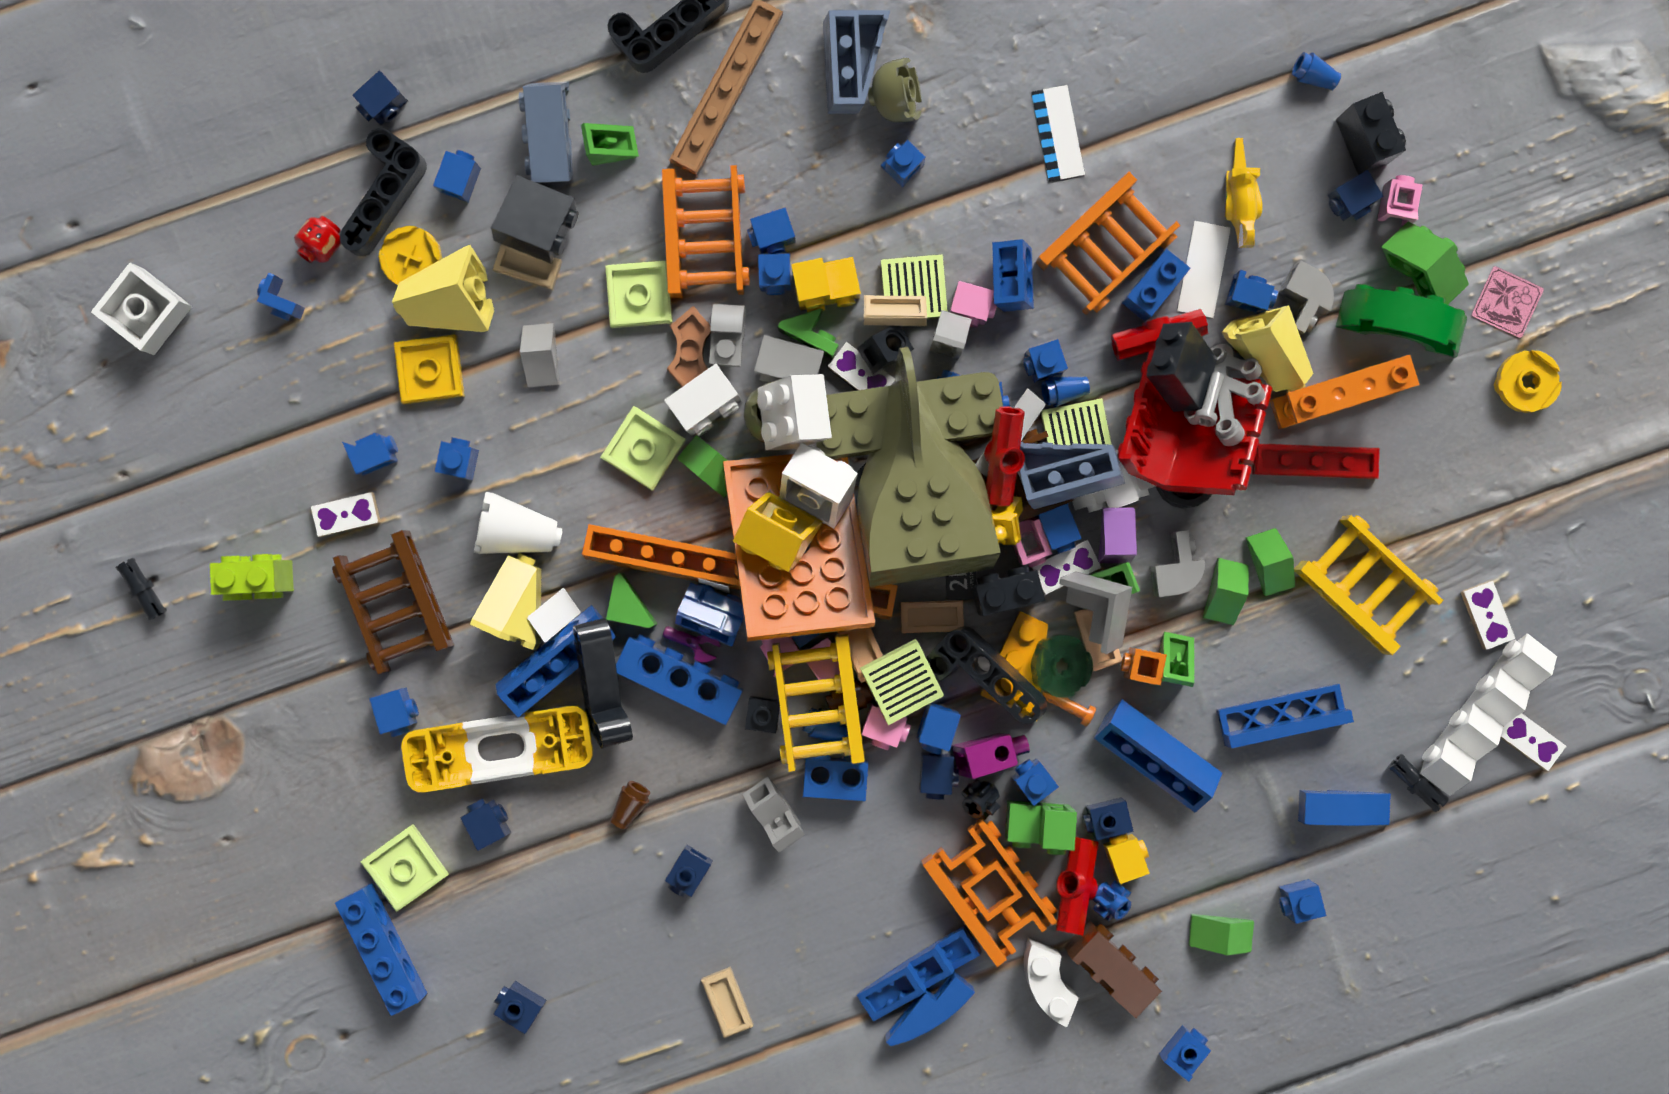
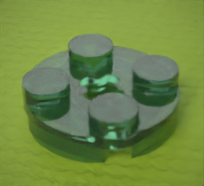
(1044, 662)

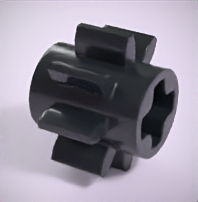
(980, 799)

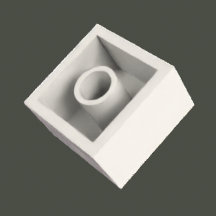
(141, 309)
(704, 401)
(794, 412)
(818, 484)

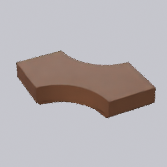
(691, 335)

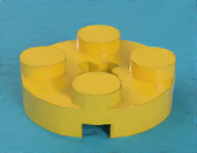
(1546, 381)

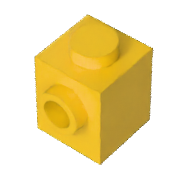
(1127, 857)

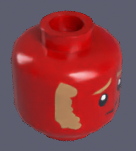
(317, 239)

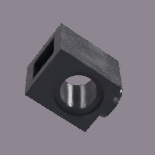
(882, 348)
(762, 714)

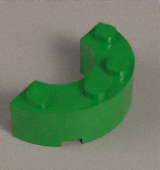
(1403, 316)

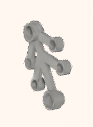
(1228, 428)

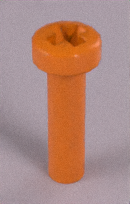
(1073, 708)

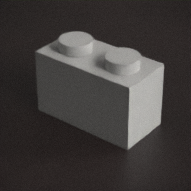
(783, 358)

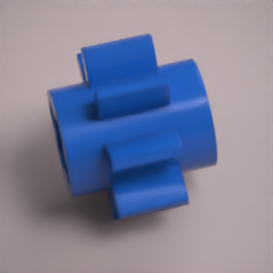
(1112, 901)

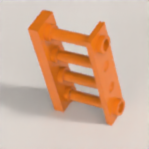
(1100, 214)
(676, 218)
(1344, 391)

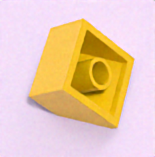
(776, 531)

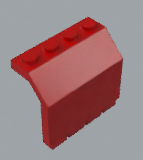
(1184, 456)

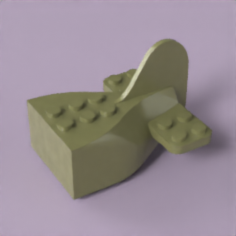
(919, 493)

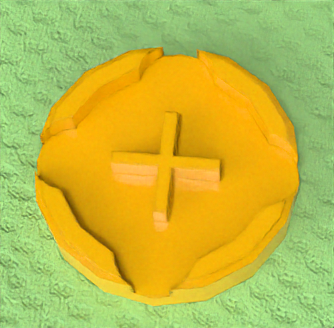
(407, 253)

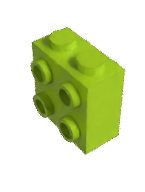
(240, 577)

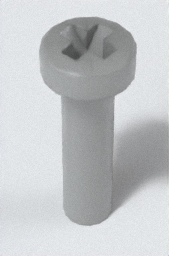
(1206, 415)

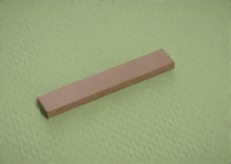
(726, 87)

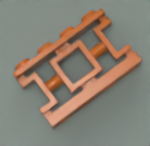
(970, 904)

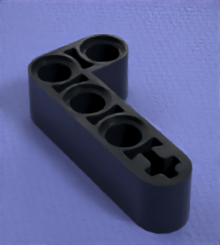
(671, 21)
(376, 195)
(991, 679)
(600, 683)

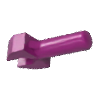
(692, 642)

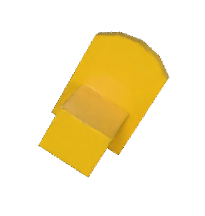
(1007, 522)

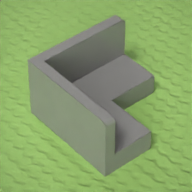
(1109, 607)

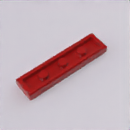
(1316, 461)

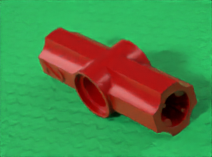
(1143, 338)
(1006, 444)
(1077, 887)

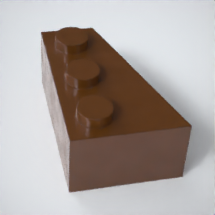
(1114, 968)

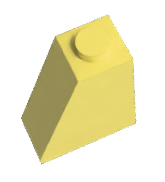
(447, 294)
(1275, 344)
(510, 601)

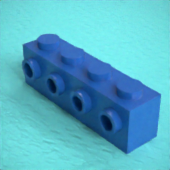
(1158, 756)

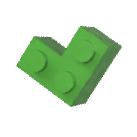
(1427, 260)
(1043, 824)

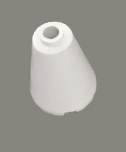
(514, 528)

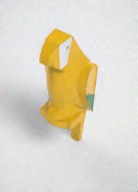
(1243, 197)

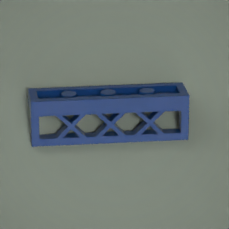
(1288, 727)

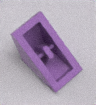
(1117, 535)

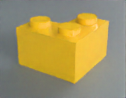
(825, 283)

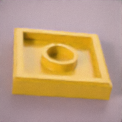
(429, 369)

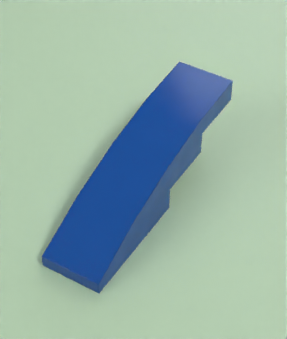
(919, 973)

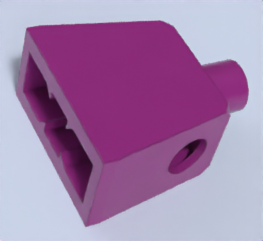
(978, 758)

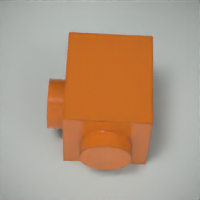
(1143, 665)

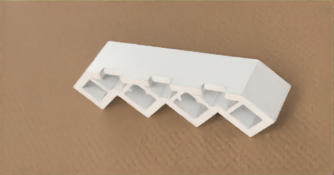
(1480, 721)

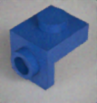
(282, 308)

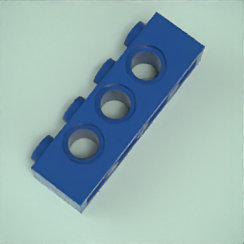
(544, 667)
(632, 667)
(381, 949)

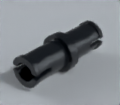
(141, 589)
(1418, 783)

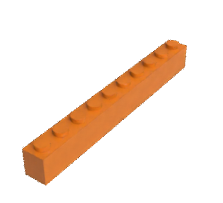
(687, 561)

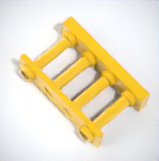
(1338, 594)
(845, 714)

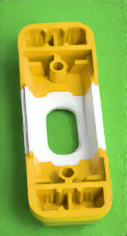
(451, 759)

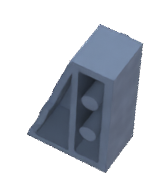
(850, 56)
(546, 131)
(1068, 471)

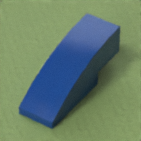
(1344, 808)
(930, 1010)

